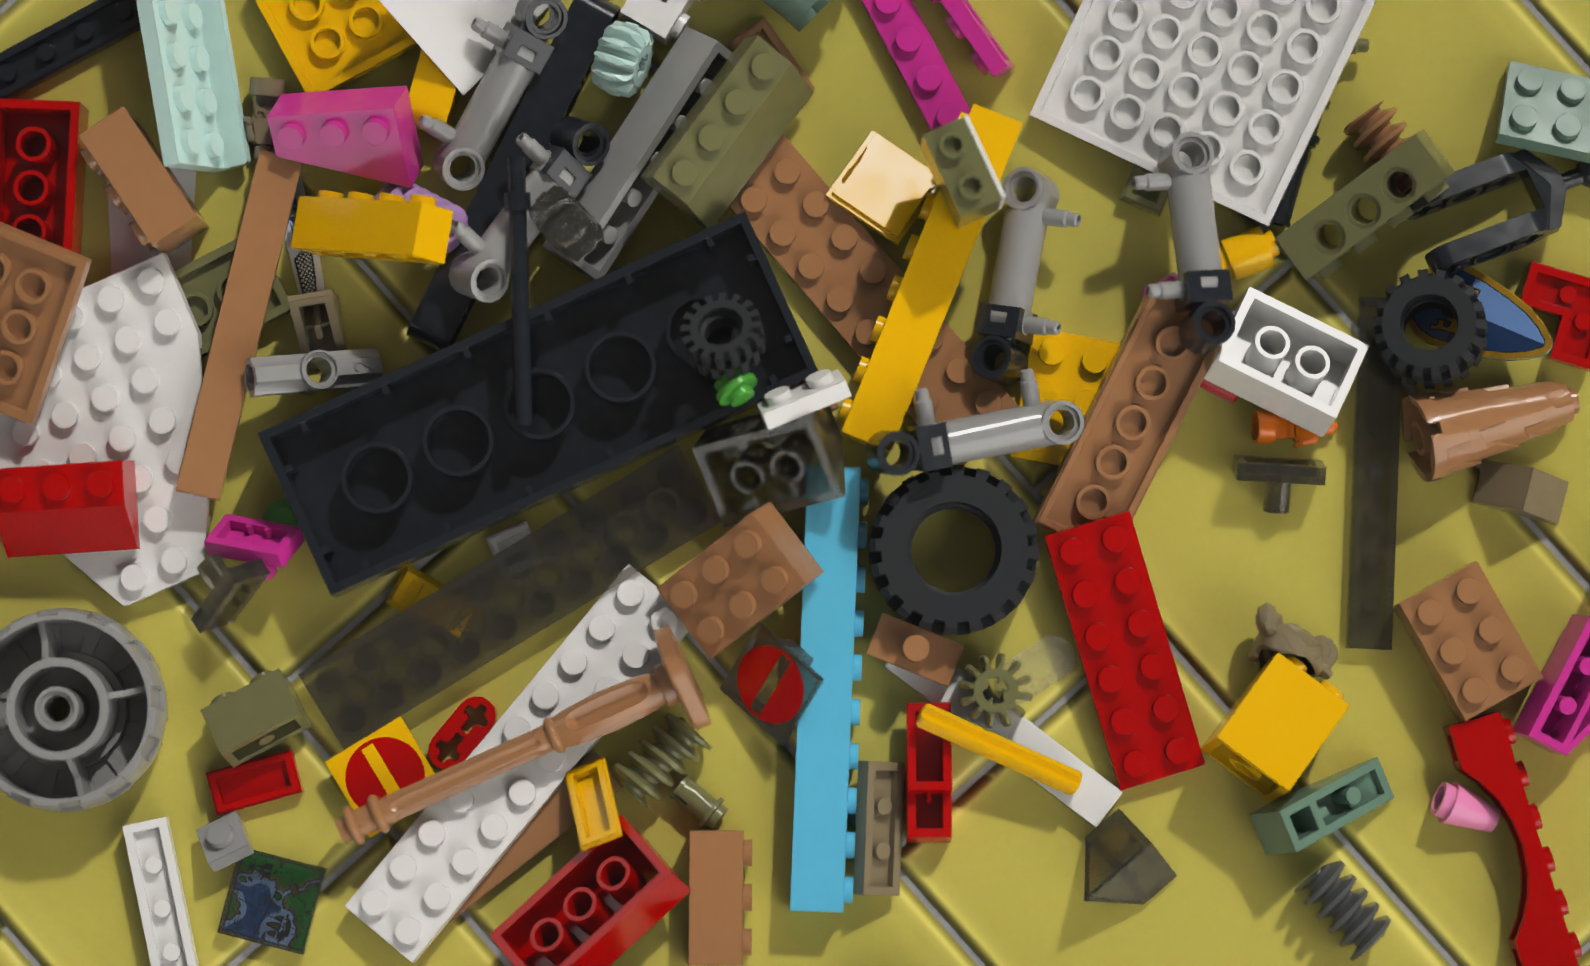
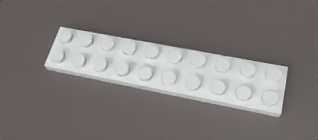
(467, 834)

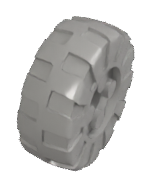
(112, 719)

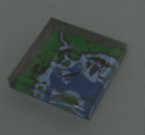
(272, 901)

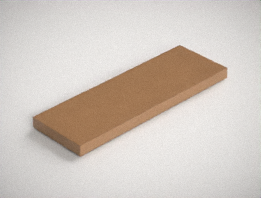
(1128, 421)

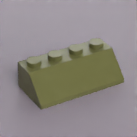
(728, 131)

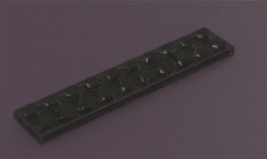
(510, 597)

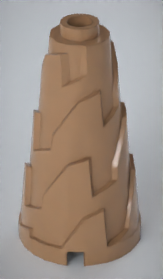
(1464, 425)

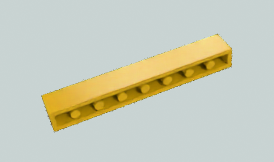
(920, 299)

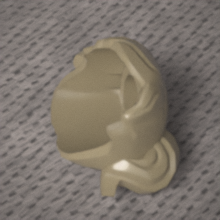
(1288, 638)

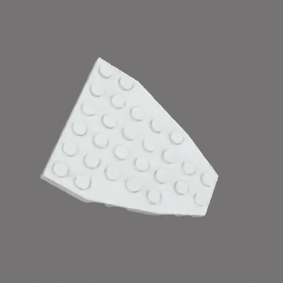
(127, 394)

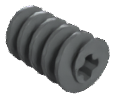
(1345, 907)

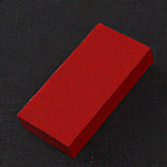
(254, 782)

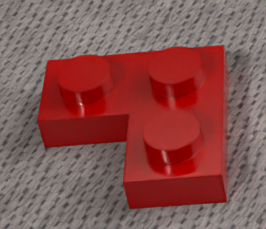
(1565, 297)

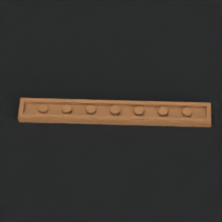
(239, 326)

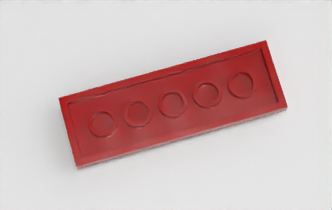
(1124, 650)

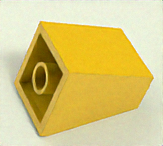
(1276, 726)

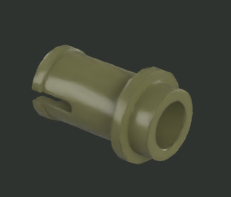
(699, 802)

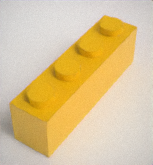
(372, 228)

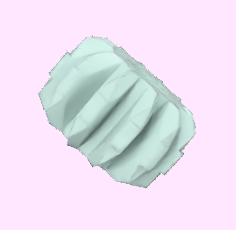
(622, 59)

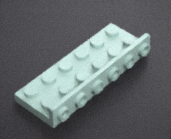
(194, 84)

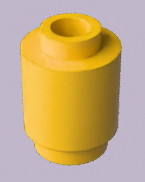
(1248, 252)

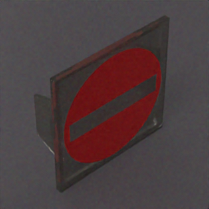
(772, 682)

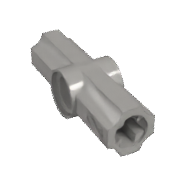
(289, 376)

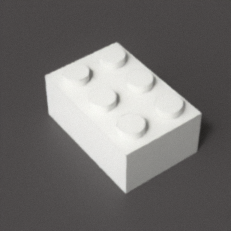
(1287, 362)

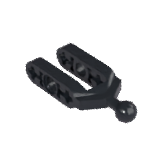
(1544, 186)

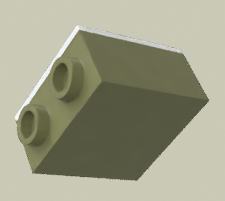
(962, 171)

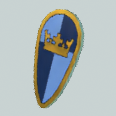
(1512, 325)

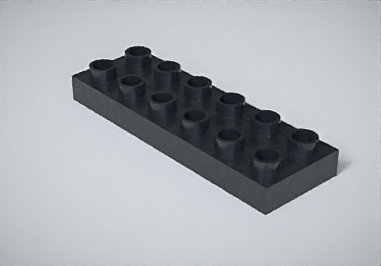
(437, 441)

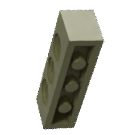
(1305, 239)

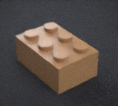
(141, 183)
(740, 580)
(1467, 641)

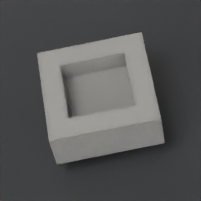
(225, 841)

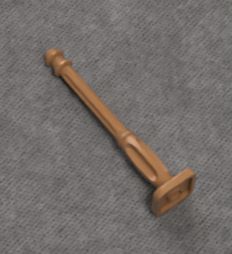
(582, 722)

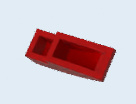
(927, 780)

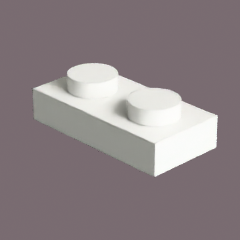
(788, 404)

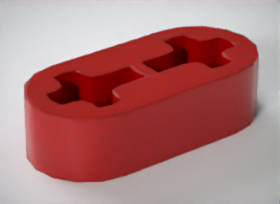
(454, 726)

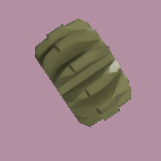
(981, 683)

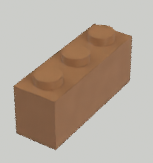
(718, 897)

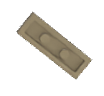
(878, 828)

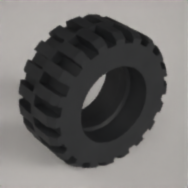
(1013, 539)

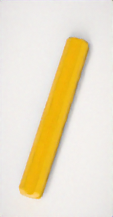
(999, 749)

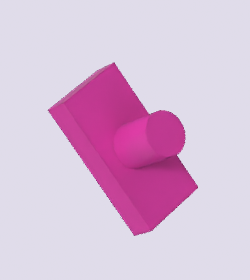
(254, 539)

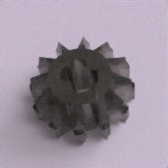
(566, 223)

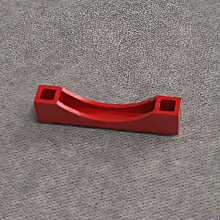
(1485, 756)

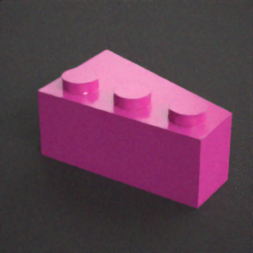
(350, 132)

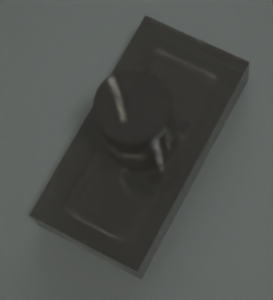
(1278, 477)
(229, 592)

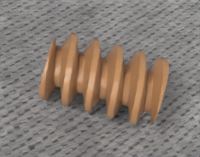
(1381, 138)

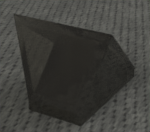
(1122, 863)

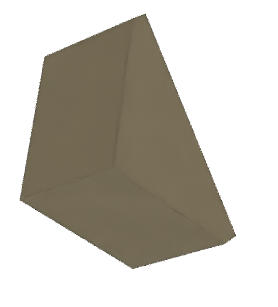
(318, 322)
(1520, 491)

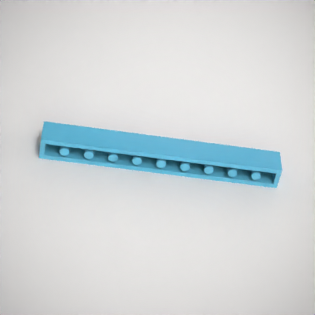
(825, 727)

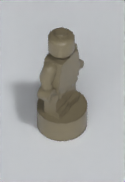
(265, 95)

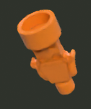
(1268, 427)

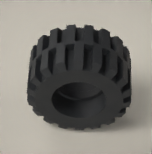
(1427, 293)

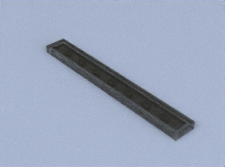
(1373, 494)

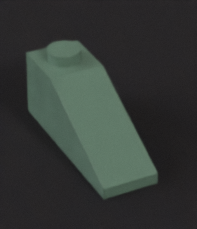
(1321, 808)

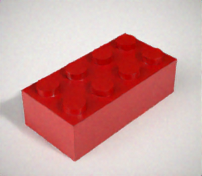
(43, 169)
(593, 906)

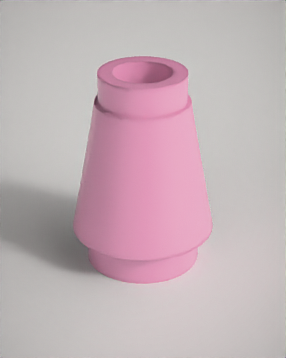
(1463, 808)

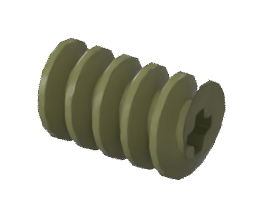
(660, 758)

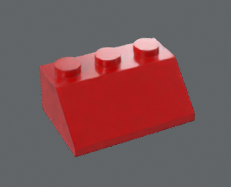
(69, 508)

